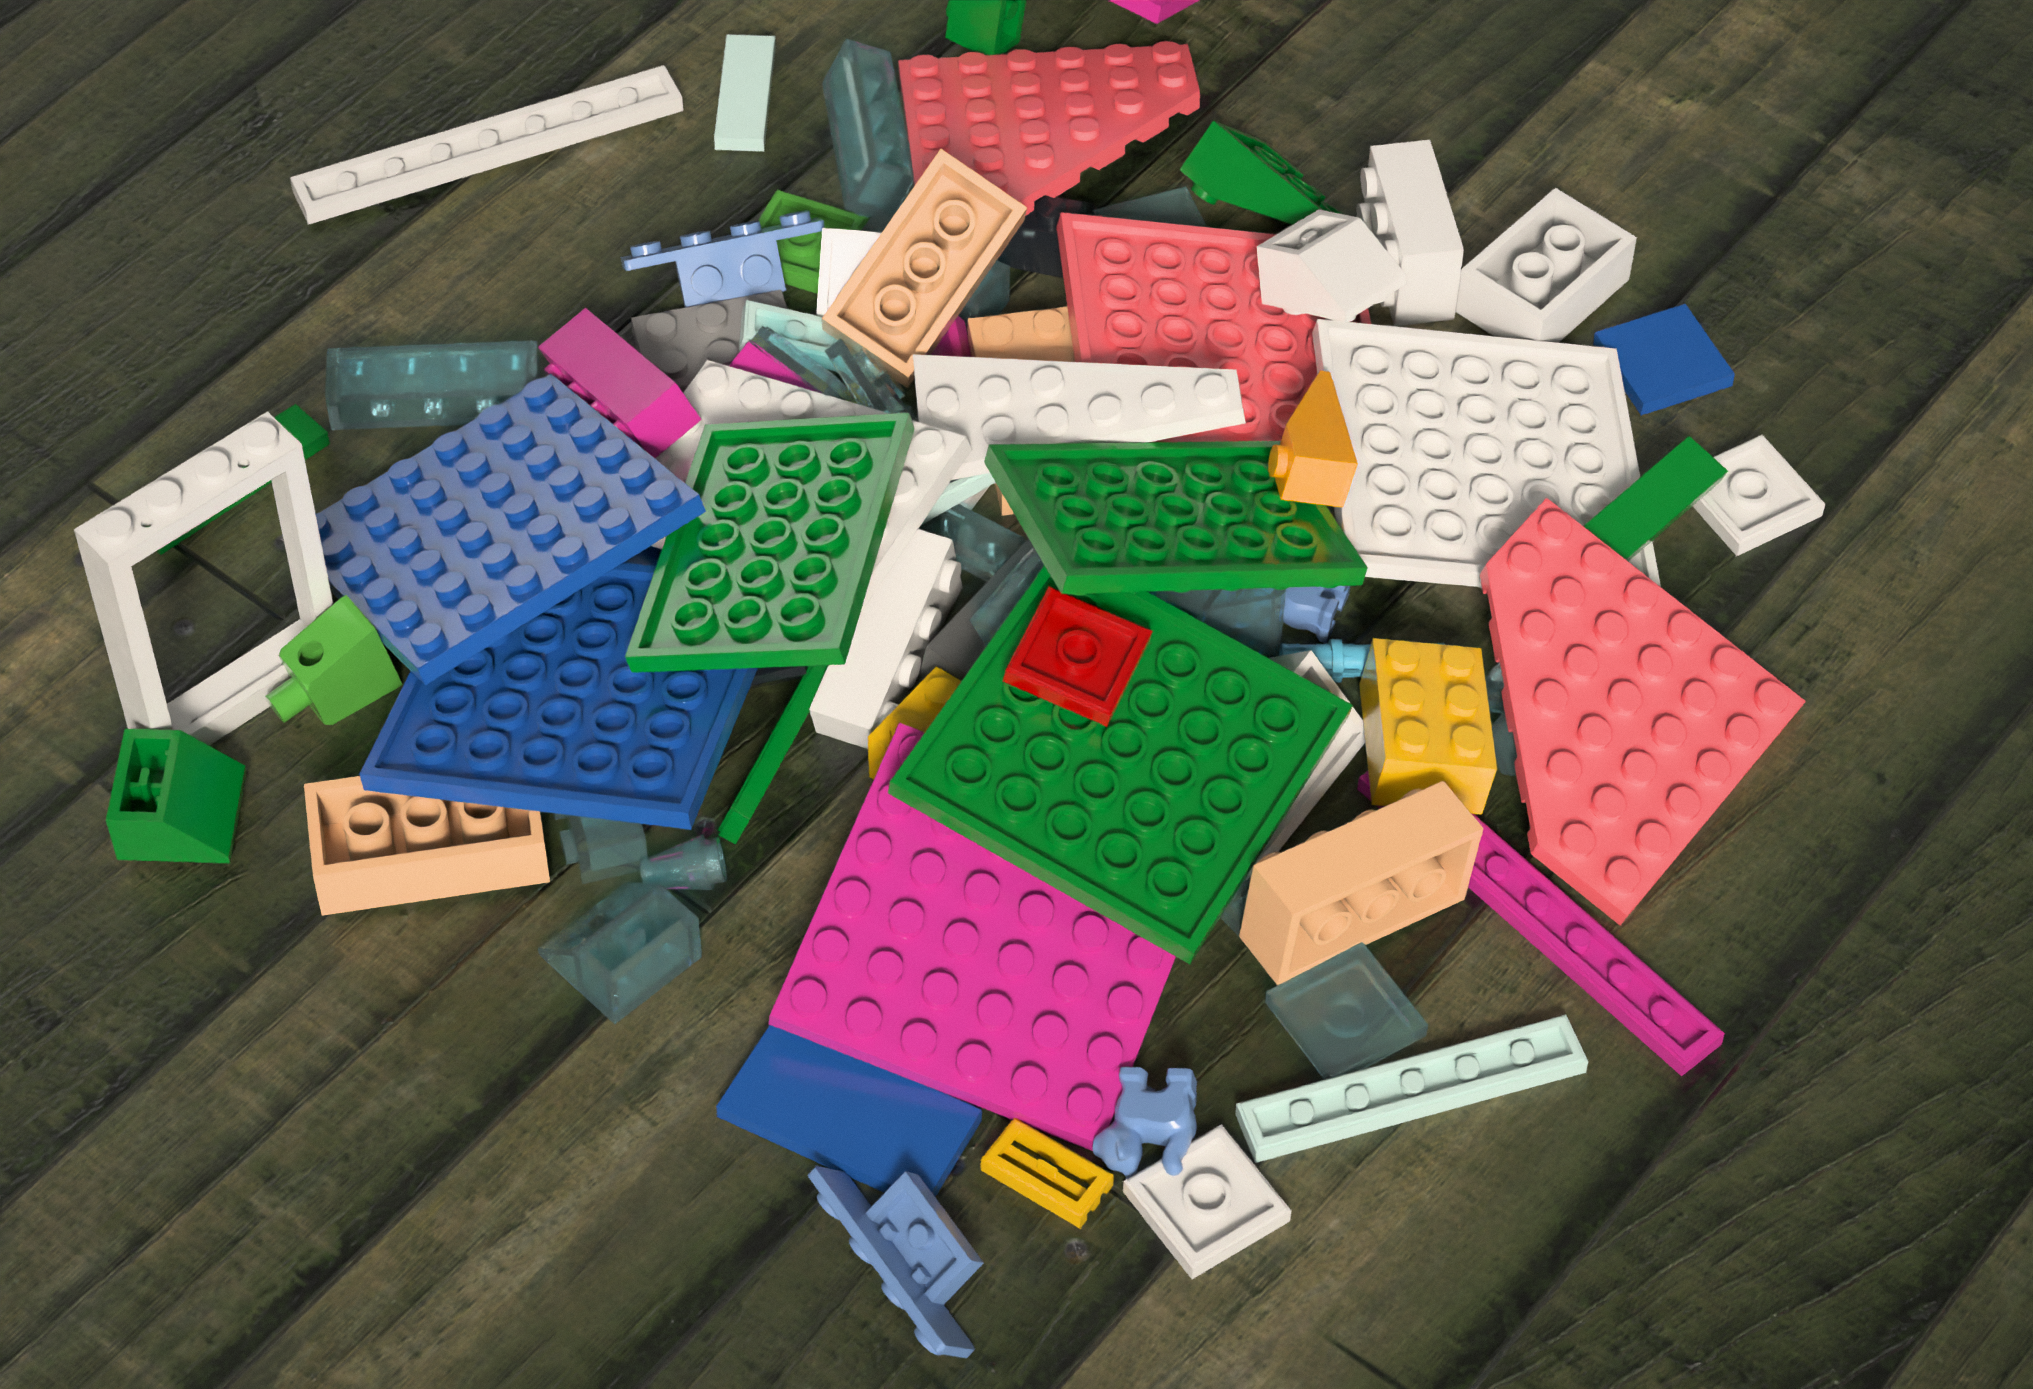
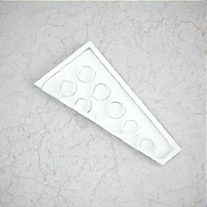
(1069, 402)

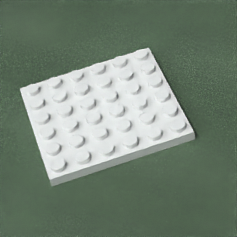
(1469, 440)

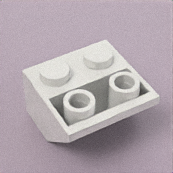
(1326, 268)

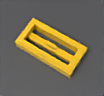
(1040, 1179)

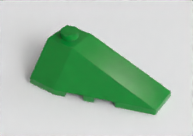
(1251, 176)

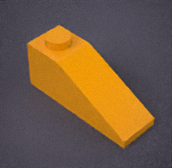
(1315, 451)

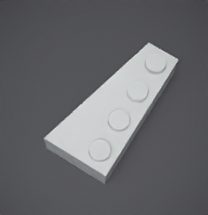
(889, 641)

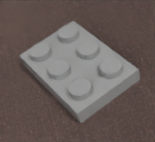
(689, 336)

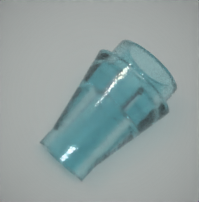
(687, 866)

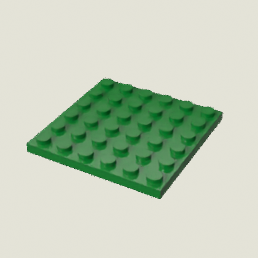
(1139, 814)

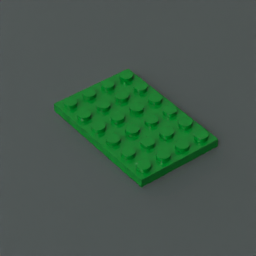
(1168, 518)
(782, 545)

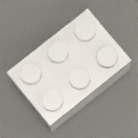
(1416, 226)
(1546, 271)

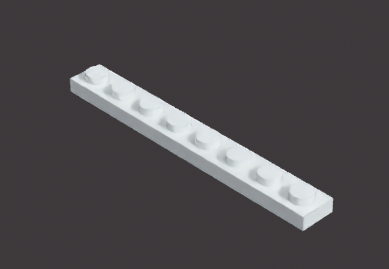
(486, 144)

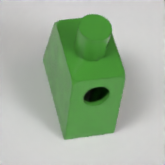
(334, 667)

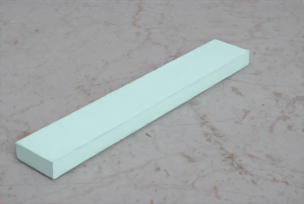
(1410, 1088)

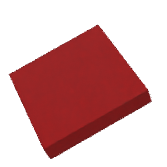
(1077, 656)

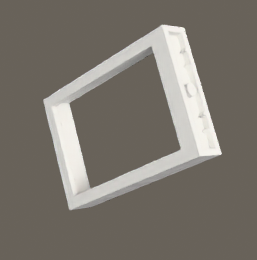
(171, 508)

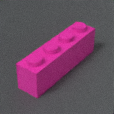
(619, 383)

